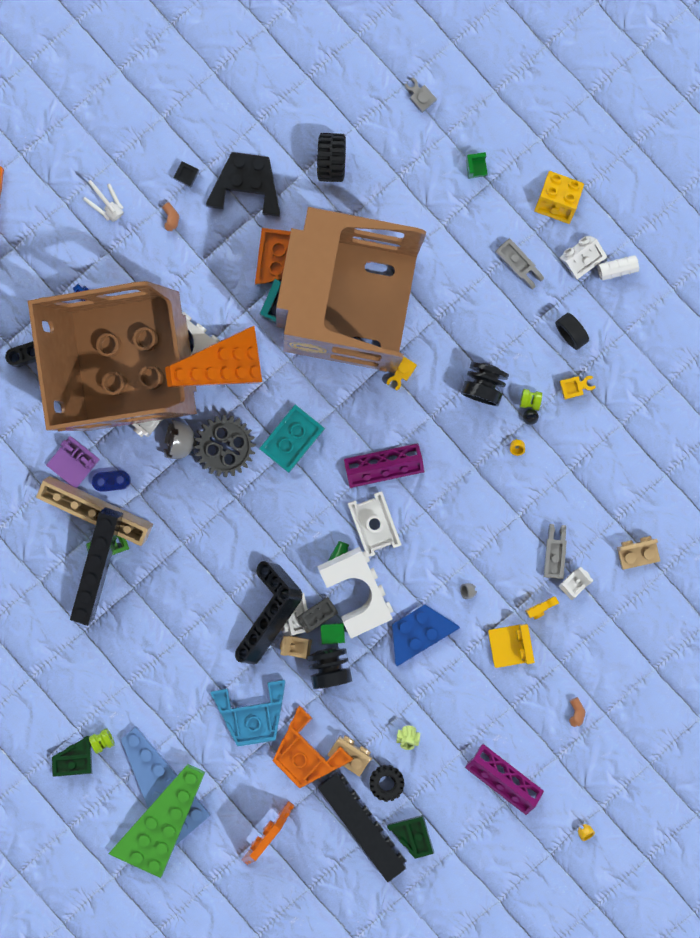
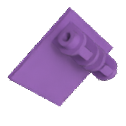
(72, 462)

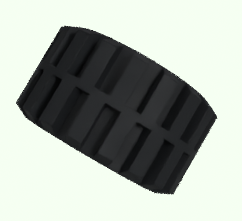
(331, 157)

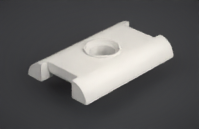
(374, 509)

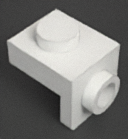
(575, 583)

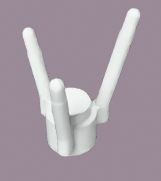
(113, 211)

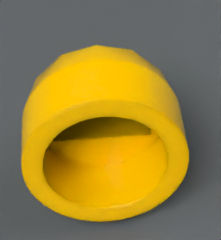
(517, 451)
(585, 833)

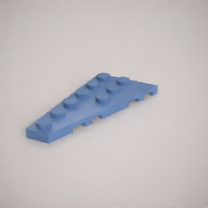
(156, 775)

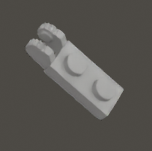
(518, 262)
(555, 554)

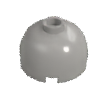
(179, 440)

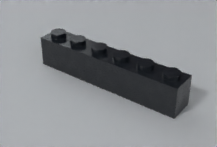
(96, 566)
(362, 827)

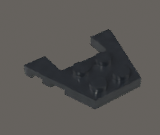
(249, 175)

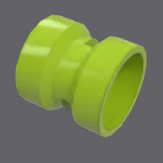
(526, 399)
(101, 741)

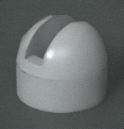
(468, 590)

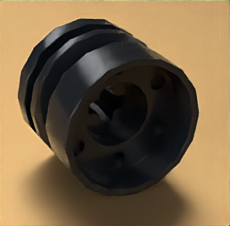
(484, 383)
(329, 668)

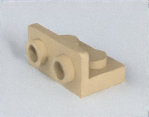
(638, 553)
(360, 755)

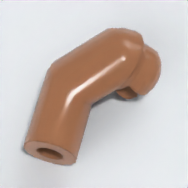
(173, 217)
(579, 714)

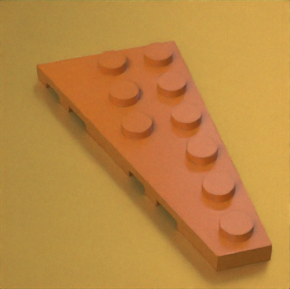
(223, 363)

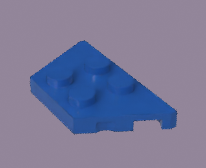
(418, 632)

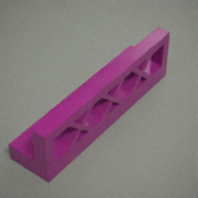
(384, 468)
(502, 782)

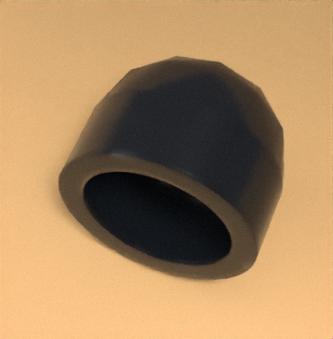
(530, 421)

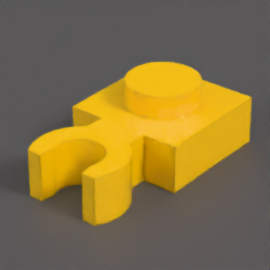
(403, 372)
(573, 387)
(538, 610)

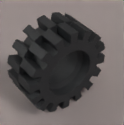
(383, 794)

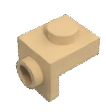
(295, 646)

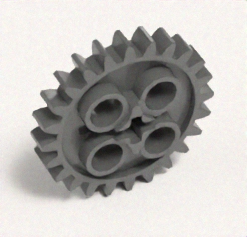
(216, 461)

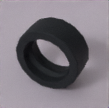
(572, 331)

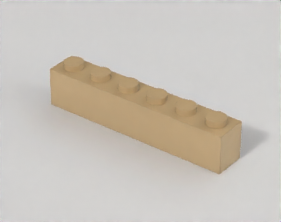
(88, 508)

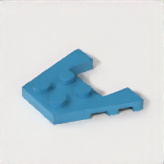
(253, 722)

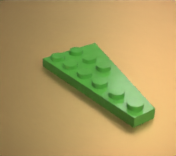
(154, 835)

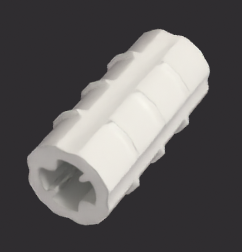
(618, 267)

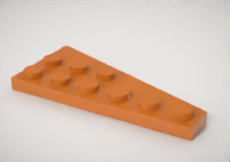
(272, 255)

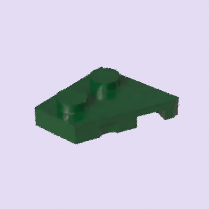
(73, 760)
(413, 835)

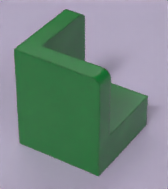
(476, 165)
(332, 633)

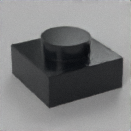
(186, 174)

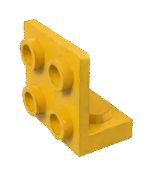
(559, 197)
(511, 645)

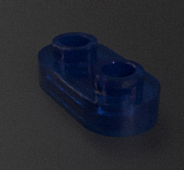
(111, 481)

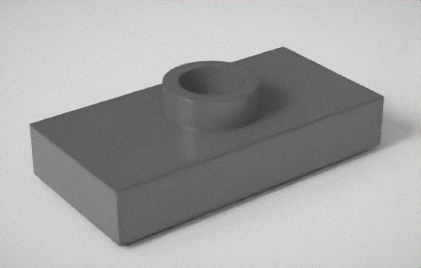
(317, 615)

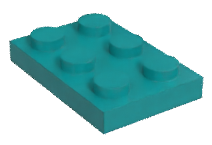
(292, 438)

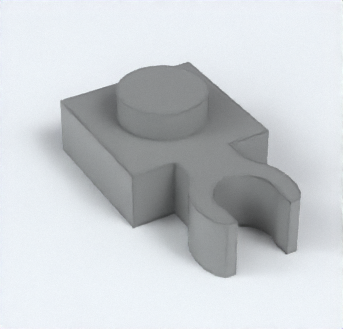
(421, 96)

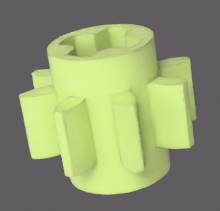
(408, 737)

